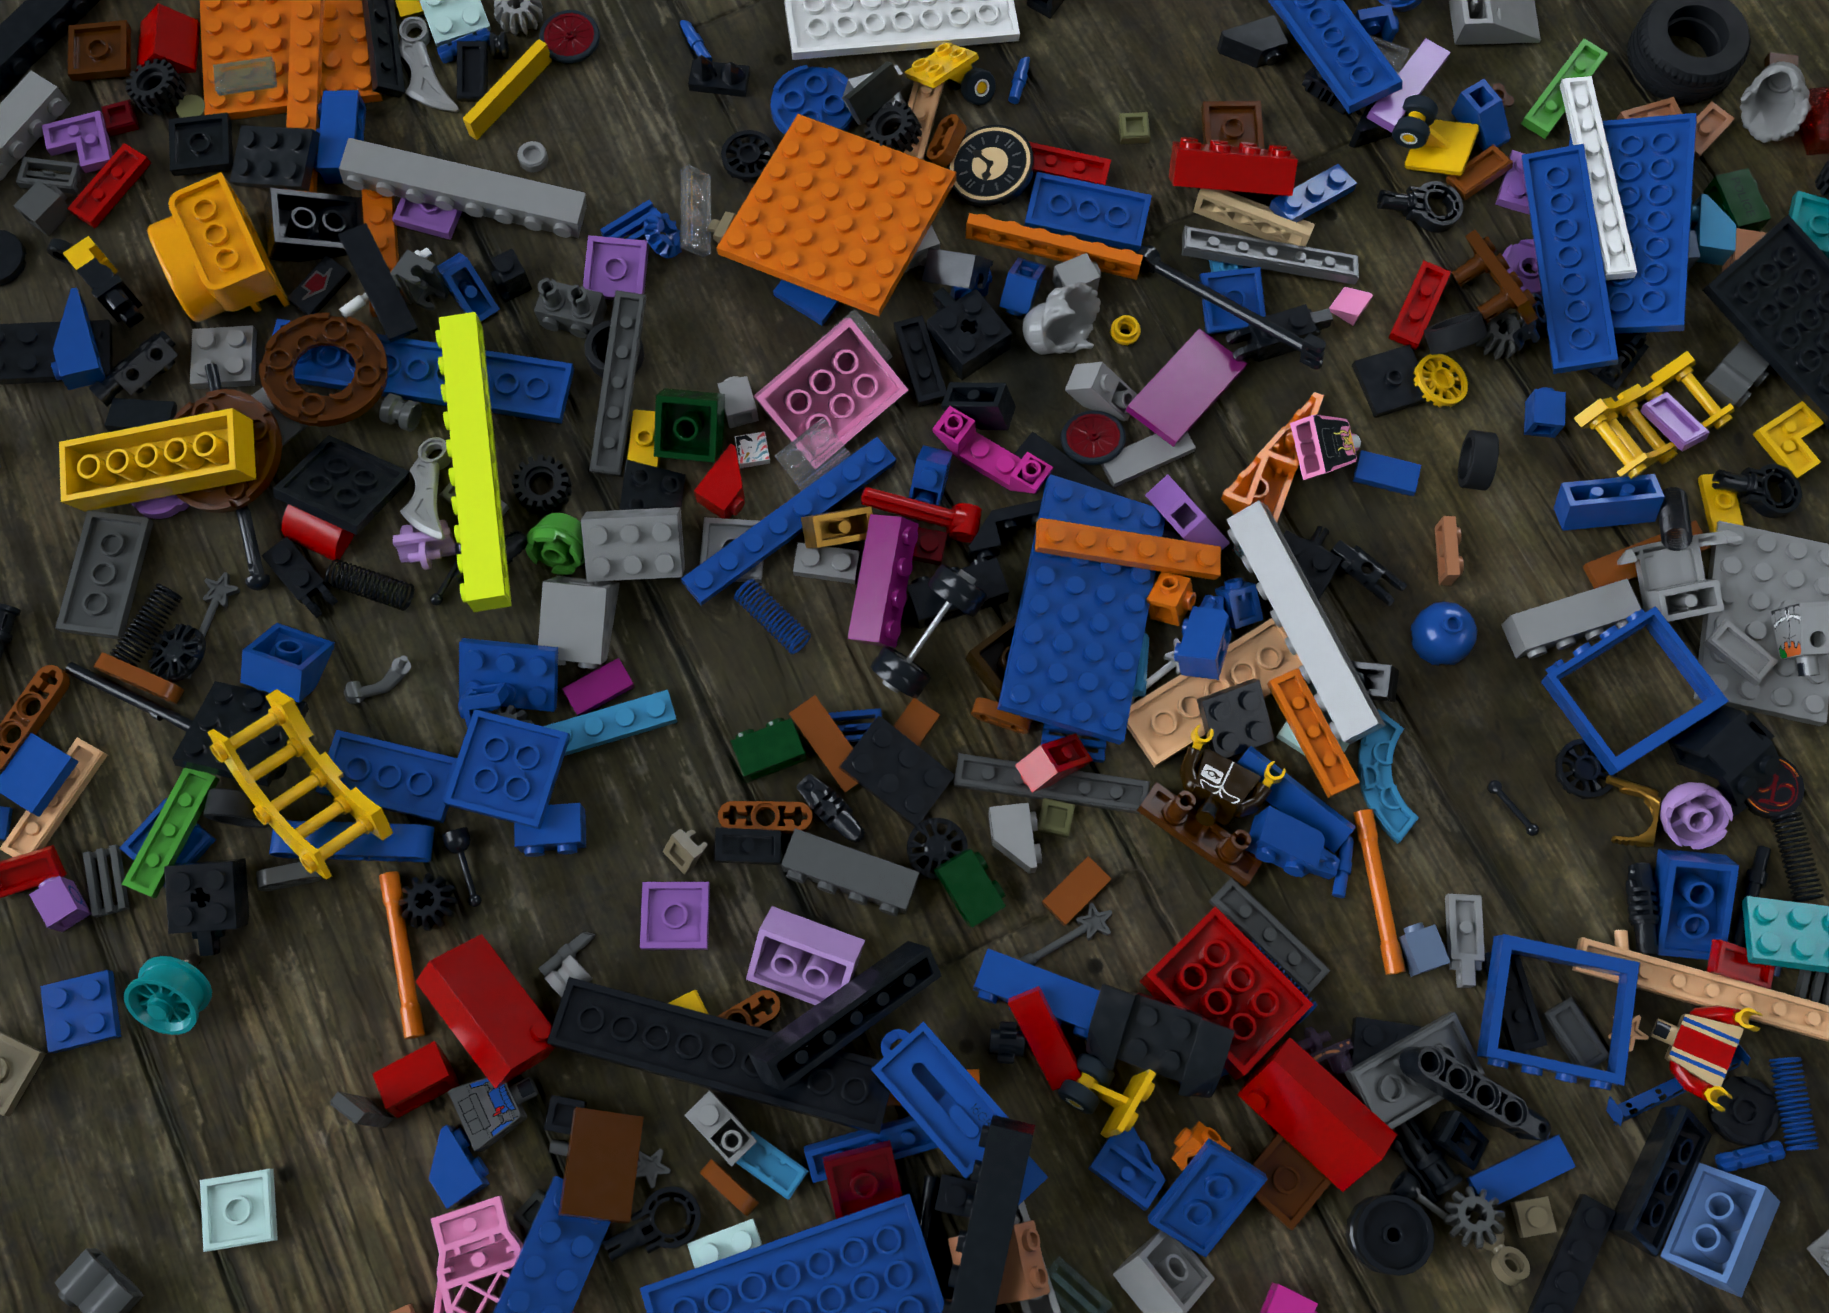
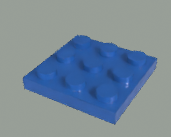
(506, 769)

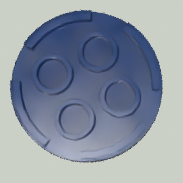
(811, 93)

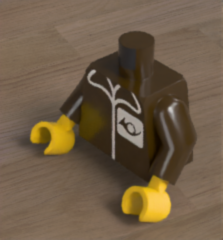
(1221, 785)

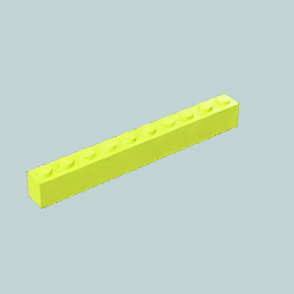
(474, 463)

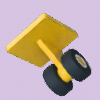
(954, 64)
(1433, 143)
(1093, 1084)

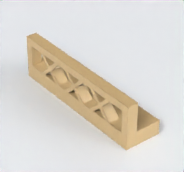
(1251, 217)

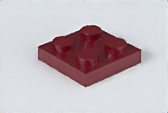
(862, 1178)

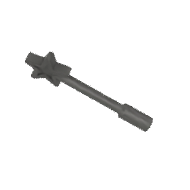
(217, 594)
(1091, 923)
(647, 1166)

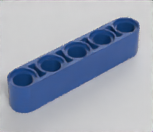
(406, 843)

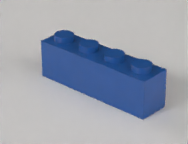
(1007, 977)

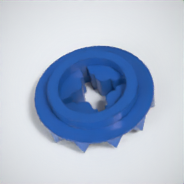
(664, 245)

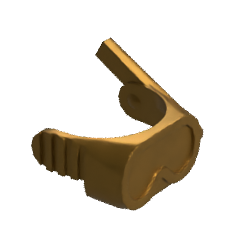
(1650, 799)

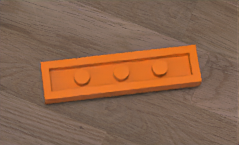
(1313, 733)

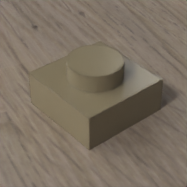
(1533, 1217)

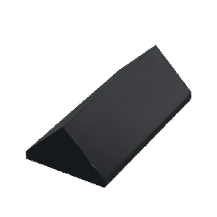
(1660, 1179)

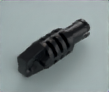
(1643, 907)

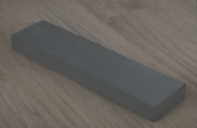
(1270, 935)

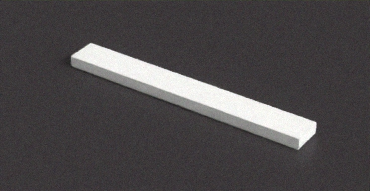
(1587, 128)

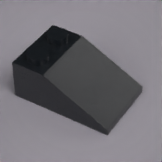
(308, 223)

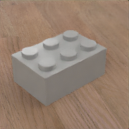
(633, 544)

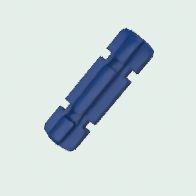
(447, 52)
(1750, 1156)

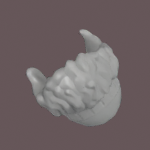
(1775, 103)
(1063, 320)

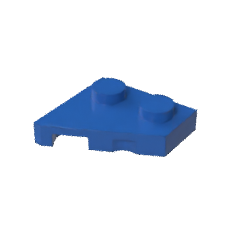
(1128, 1168)

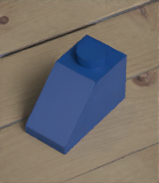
(1022, 286)
(467, 287)

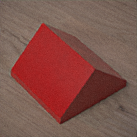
(169, 37)

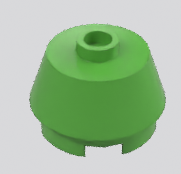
(557, 543)

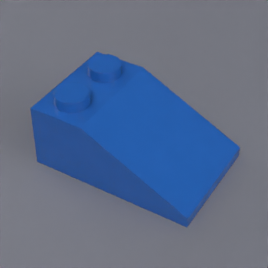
(1693, 901)

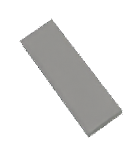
(1144, 457)

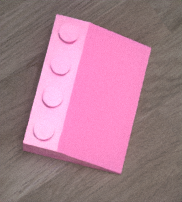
(833, 380)

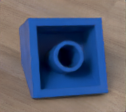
(285, 661)

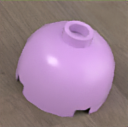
(1695, 815)

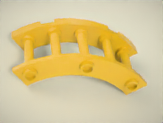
(1604, 413)
(323, 772)

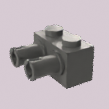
(569, 307)

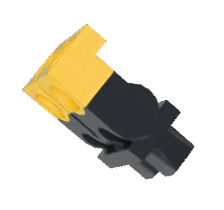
(106, 286)

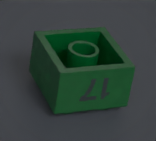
(689, 425)

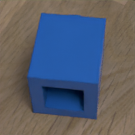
(1545, 412)

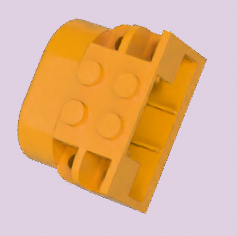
(213, 251)

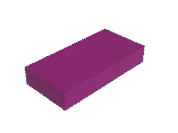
(598, 687)

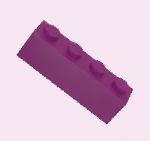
(883, 580)

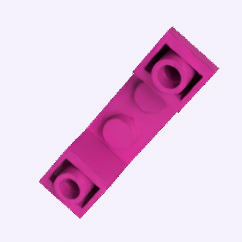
(988, 458)

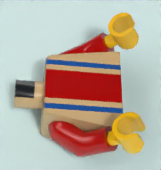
(1704, 1048)

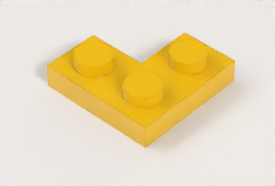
(1784, 440)

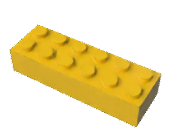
(157, 460)

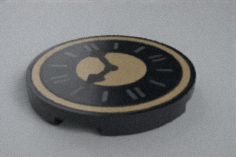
(992, 166)

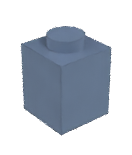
(1422, 949)

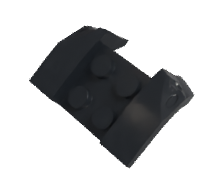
(1159, 1039)

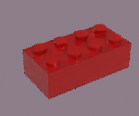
(1233, 168)

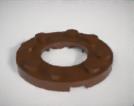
(308, 333)
(266, 444)

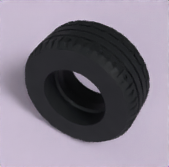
(1672, 73)

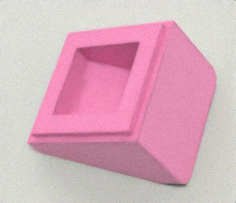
(1350, 304)

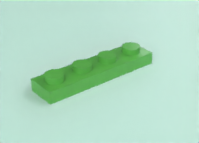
(1550, 105)
(170, 832)

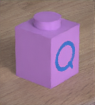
(59, 903)

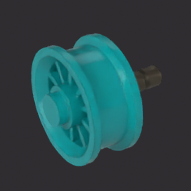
(168, 994)

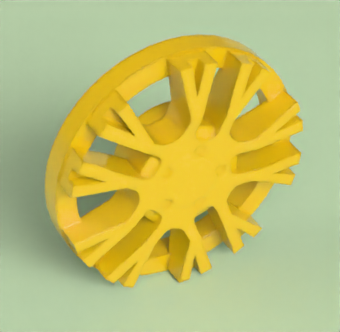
(1440, 380)

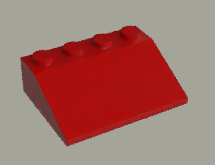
(1231, 984)

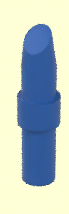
(694, 39)
(1019, 80)
(1344, 868)

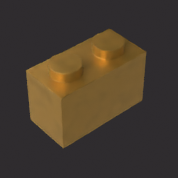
(836, 527)

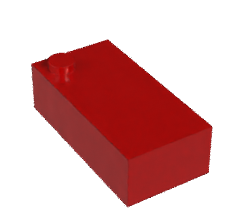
(487, 1010)
(1317, 1115)

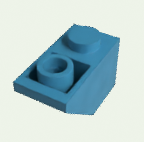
(1713, 231)

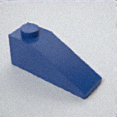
(76, 347)

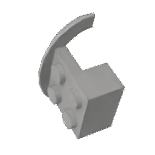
(1677, 578)

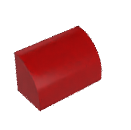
(315, 533)
(415, 1079)

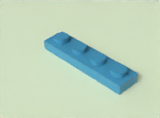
(617, 722)

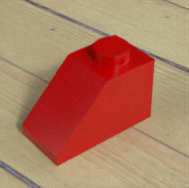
(722, 486)
(1053, 762)

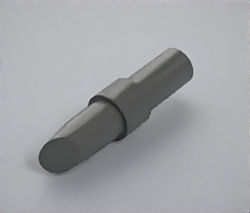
(571, 948)

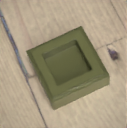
(1134, 128)
(1055, 817)

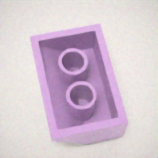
(803, 957)

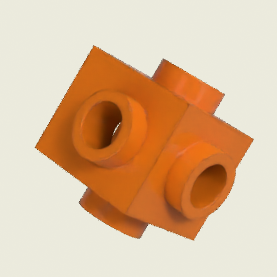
(1171, 598)
(1191, 1141)

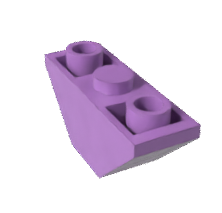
(1184, 514)

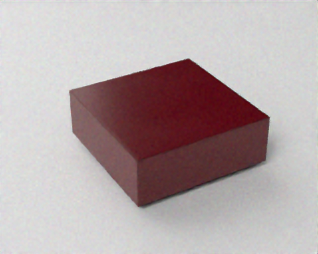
(120, 117)

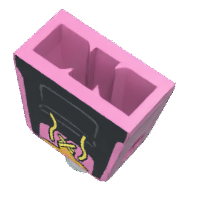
(1324, 444)

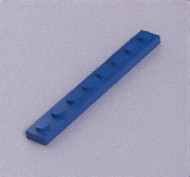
(786, 523)

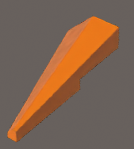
(1272, 469)

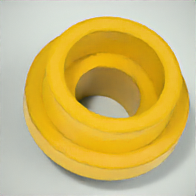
(1125, 322)

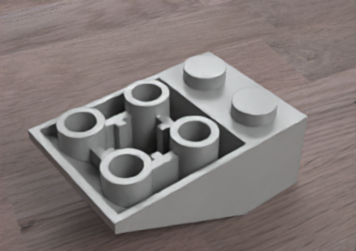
(1494, 21)

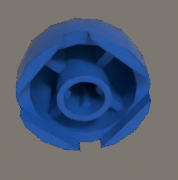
(1444, 633)

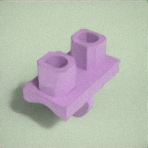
(417, 546)

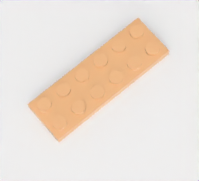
(1169, 714)

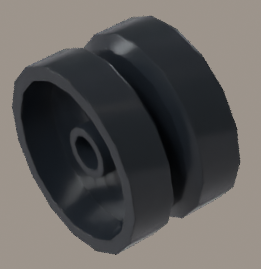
(1408, 1245)

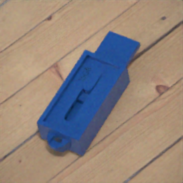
(943, 1099)

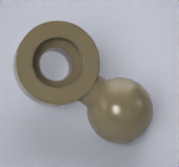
(1508, 1262)

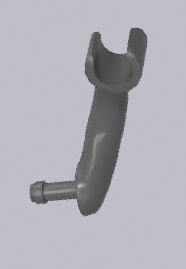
(355, 693)

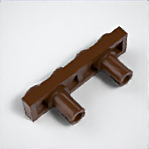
(1509, 283)
(1212, 842)

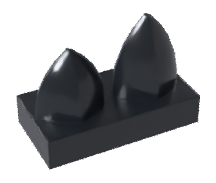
(718, 77)

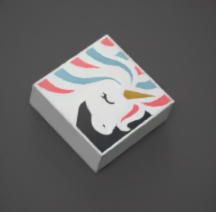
(752, 449)

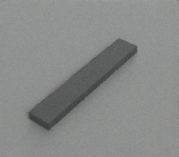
(1270, 255)
(618, 383)
(1077, 788)

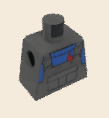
(491, 1112)

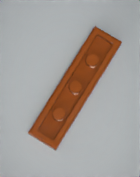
(1607, 571)

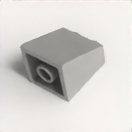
(578, 619)

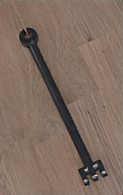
(1311, 346)

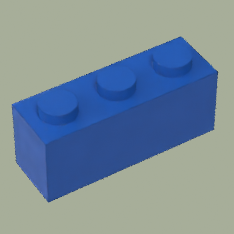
(341, 118)
(1608, 502)

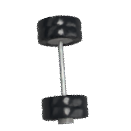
(900, 671)

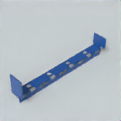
(1668, 1088)

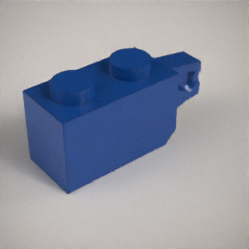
(1204, 639)
(1290, 845)

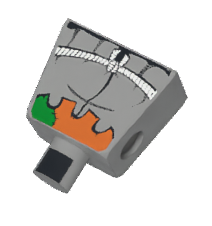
(1802, 634)

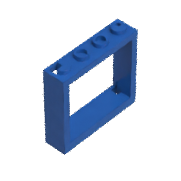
(1678, 654)
(1493, 1008)

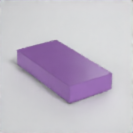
(1674, 421)

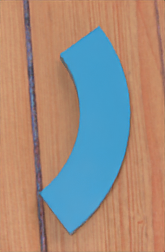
(1377, 781)

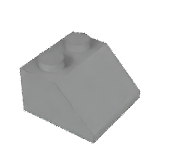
(1163, 1276)

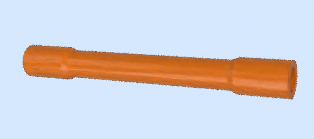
(1389, 945)
(410, 1008)

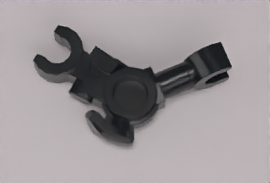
(1530, 330)

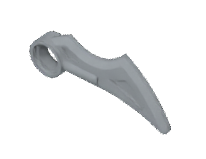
(424, 84)
(422, 508)

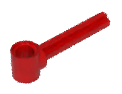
(961, 520)

